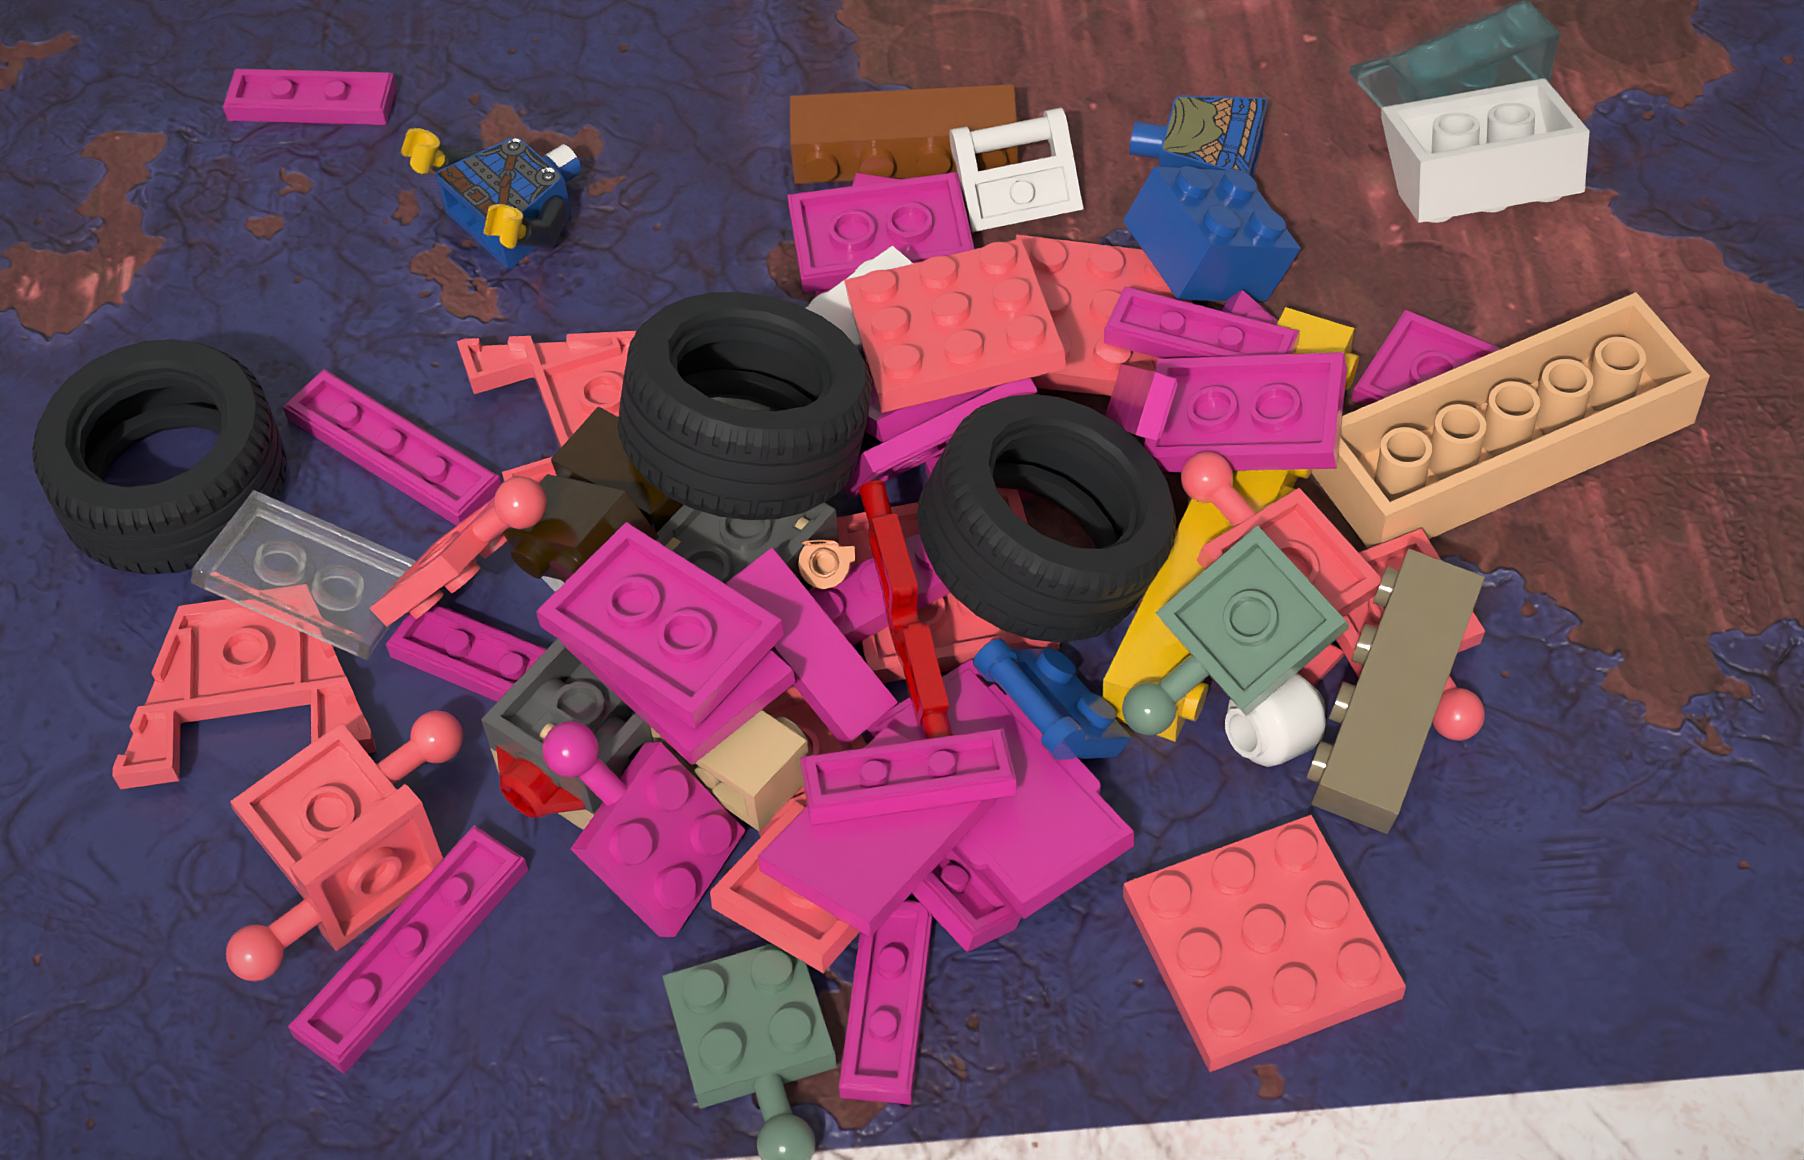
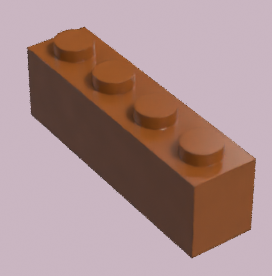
(893, 131)

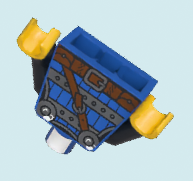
(499, 193)

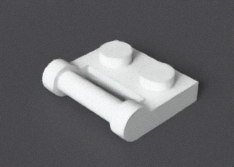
(1020, 189)

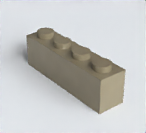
(1396, 692)

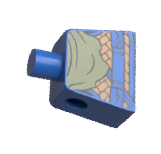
(1205, 134)

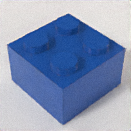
(1211, 233)

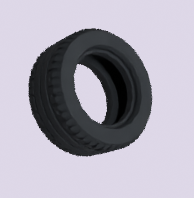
(129, 399)
(733, 457)
(1010, 569)

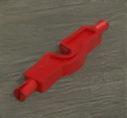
(900, 594)

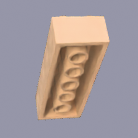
(1513, 423)

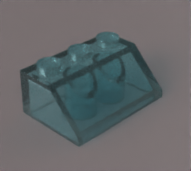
(1471, 54)

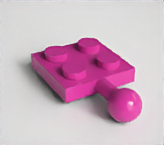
(655, 832)

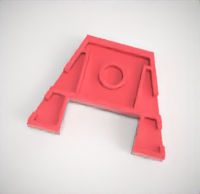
(569, 374)
(230, 664)

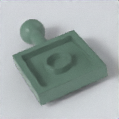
(1245, 624)
(750, 1030)

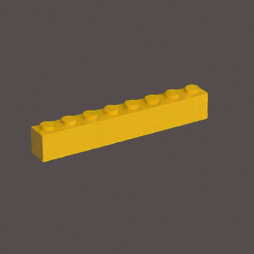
(1149, 646)

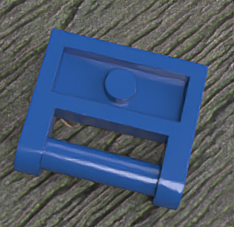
(1054, 700)

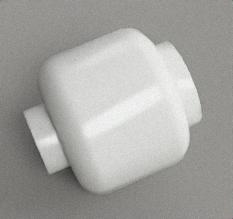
(1281, 726)

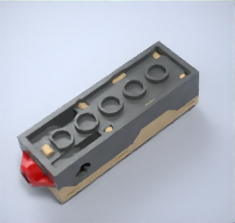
(565, 690)

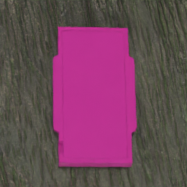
(1054, 825)

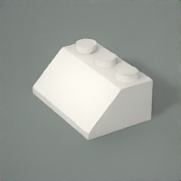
(1485, 150)

